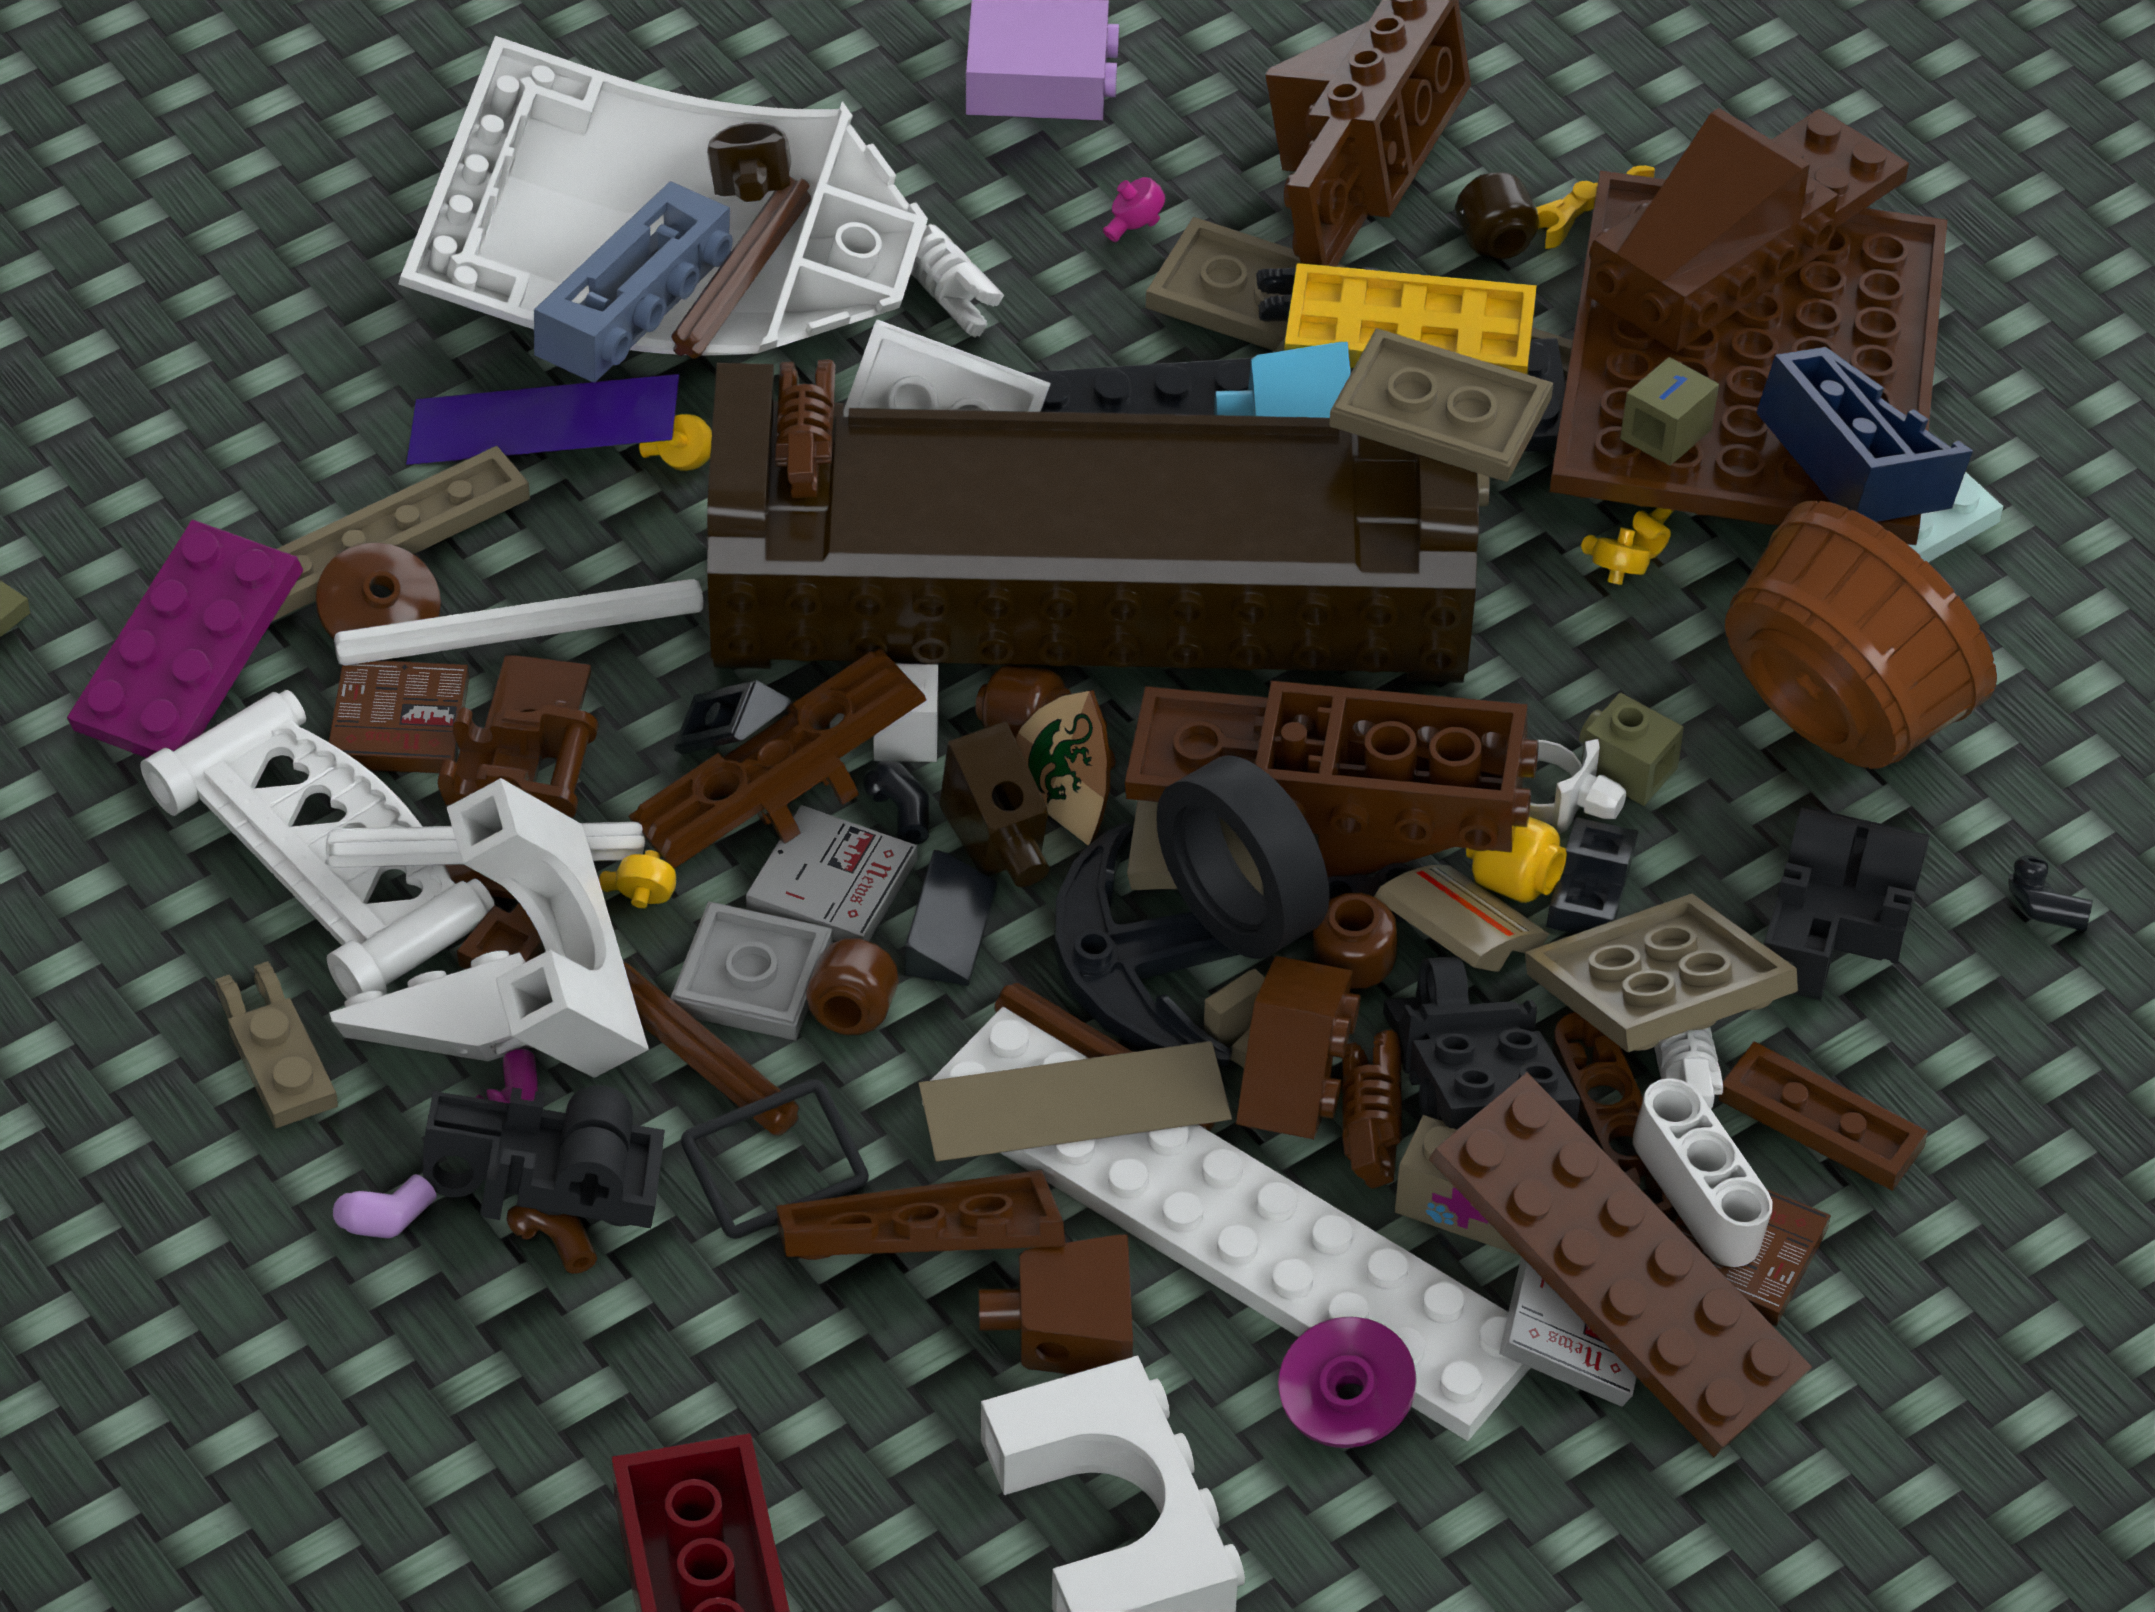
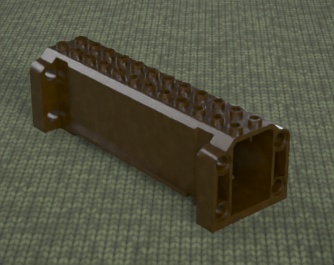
(1086, 542)

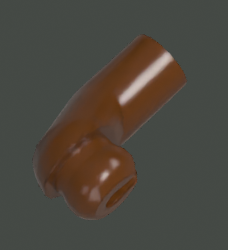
(564, 1229)

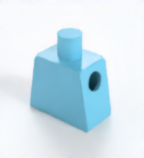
(1290, 383)

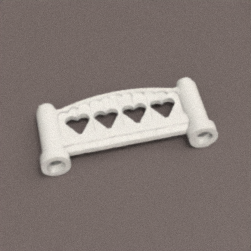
(376, 938)

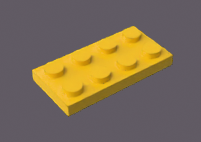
(1455, 314)

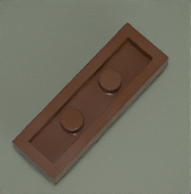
(1823, 1115)

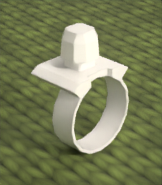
(1596, 794)

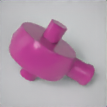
(1135, 207)

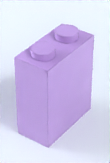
(1040, 58)

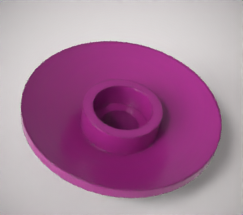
(1343, 1354)

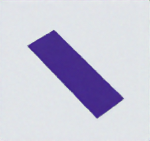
(544, 419)

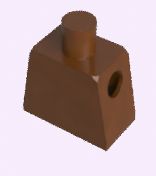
(1067, 1305)

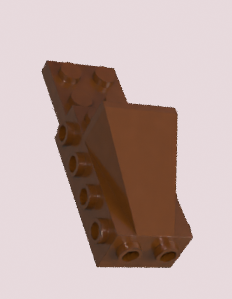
(1364, 118)
(1735, 221)
(1366, 767)

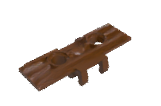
(529, 719)
(780, 762)

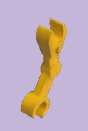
(1561, 214)

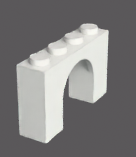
(577, 993)
(1117, 1426)

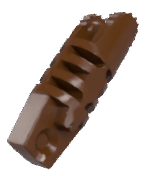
(805, 426)
(1373, 1108)

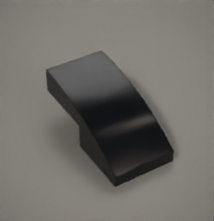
(1592, 877)

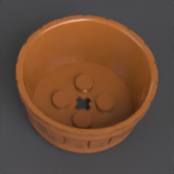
(1856, 637)

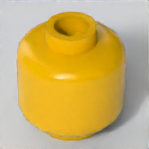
(1527, 871)

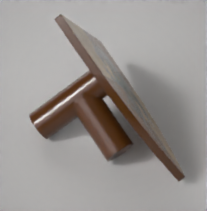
(1070, 761)

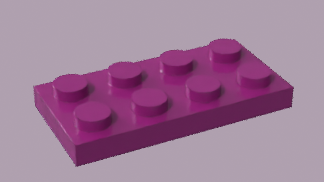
(185, 641)

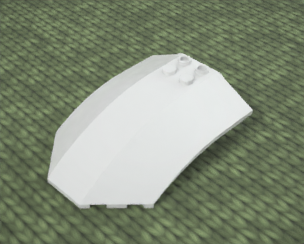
(570, 153)

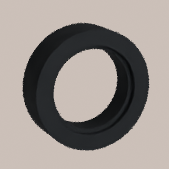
(1275, 839)

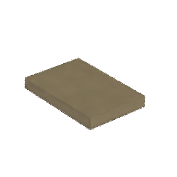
(1441, 404)

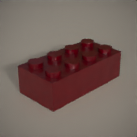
(698, 1529)

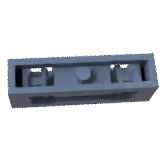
(632, 282)

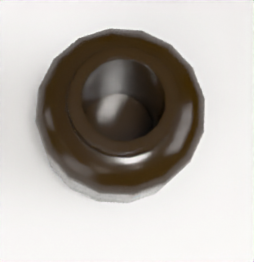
(1497, 215)

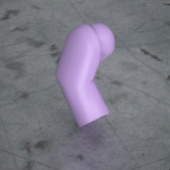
(383, 1214)

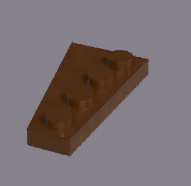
(947, 1216)

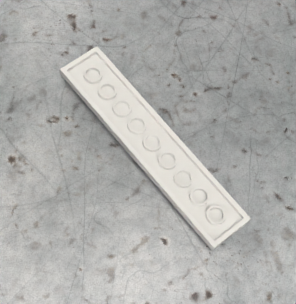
(1266, 1238)

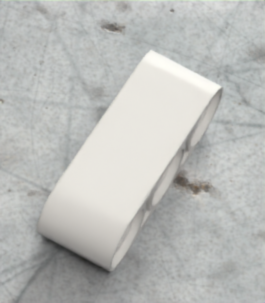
(1702, 1172)

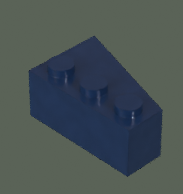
(1855, 441)

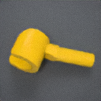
(1651, 531)

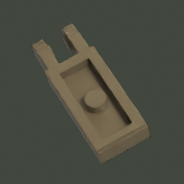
(277, 1050)

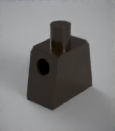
(995, 804)

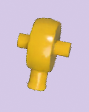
(689, 444)
(1617, 555)
(642, 879)

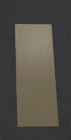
(1074, 1101)

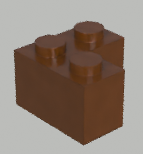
(1294, 1033)

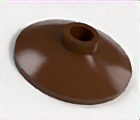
(345, 593)

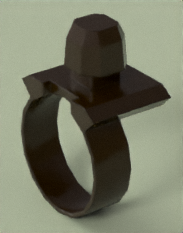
(749, 160)

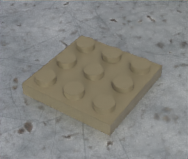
(1661, 972)

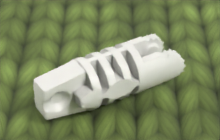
(953, 280)
(1693, 1060)

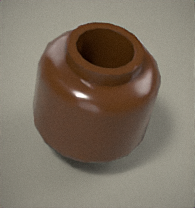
(1016, 695)
(1357, 937)
(852, 986)

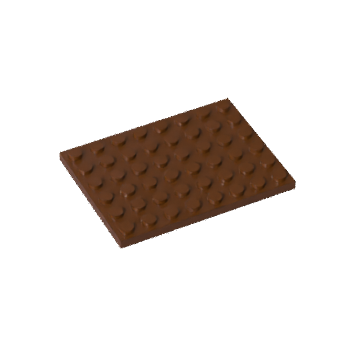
(1862, 298)

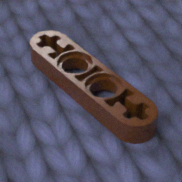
(1599, 1120)

